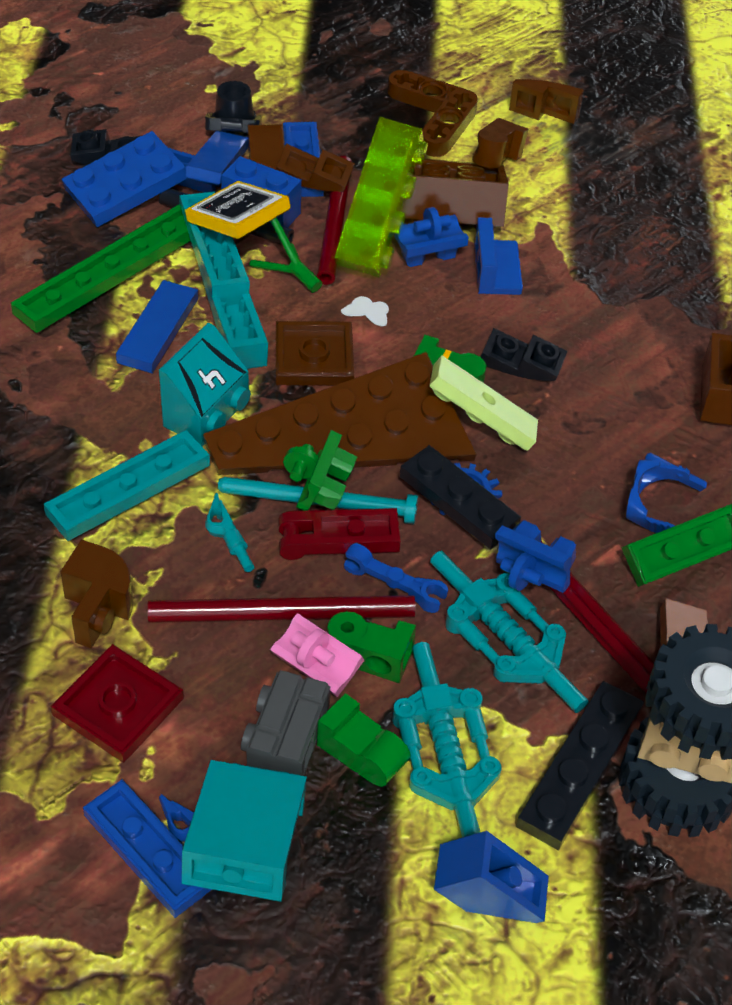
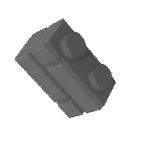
(286, 724)

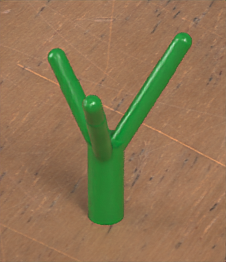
(296, 267)

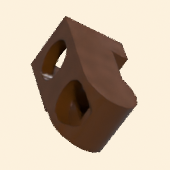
(498, 142)

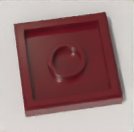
(117, 703)

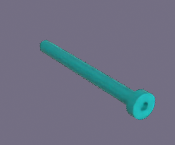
(291, 493)

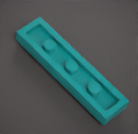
(126, 485)

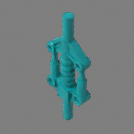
(531, 662)
(437, 706)

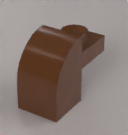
(101, 586)

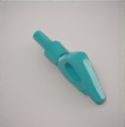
(228, 531)

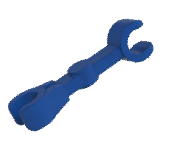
(361, 561)

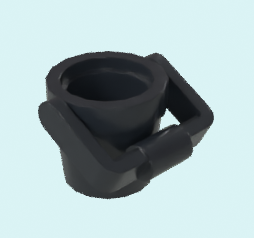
(233, 109)

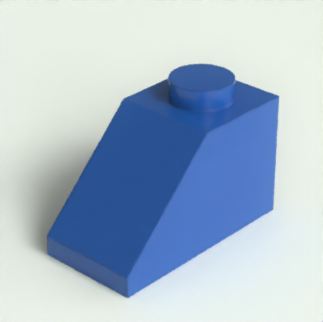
(491, 879)

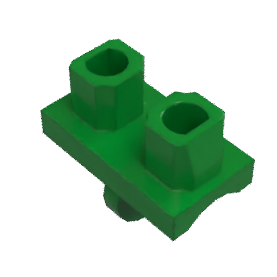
(306, 464)

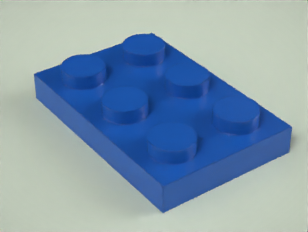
(124, 178)

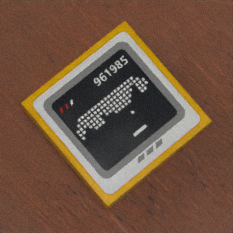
(237, 209)

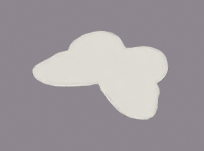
(374, 311)

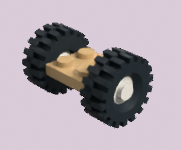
(682, 752)

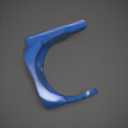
(649, 471)

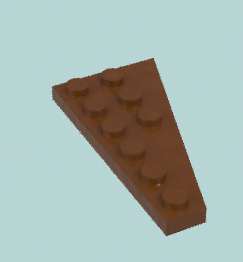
(380, 416)

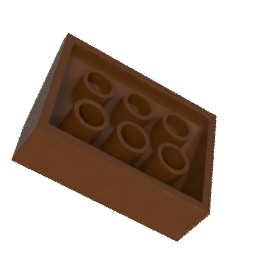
(458, 190)

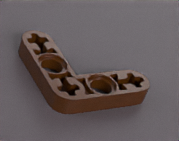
(412, 89)

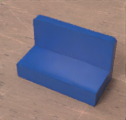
(496, 262)

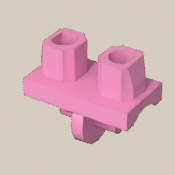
(317, 654)

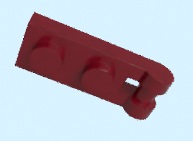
(337, 530)

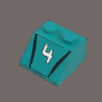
(203, 385)

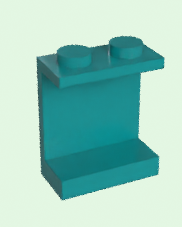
(243, 830)

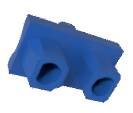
(431, 235)
(533, 561)

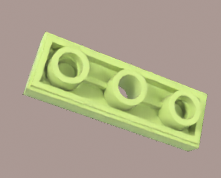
(483, 404)

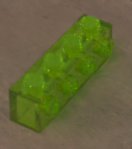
(380, 197)

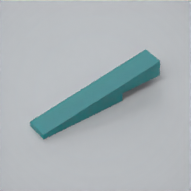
(227, 289)

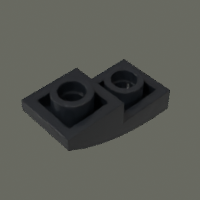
(93, 145)
(532, 361)

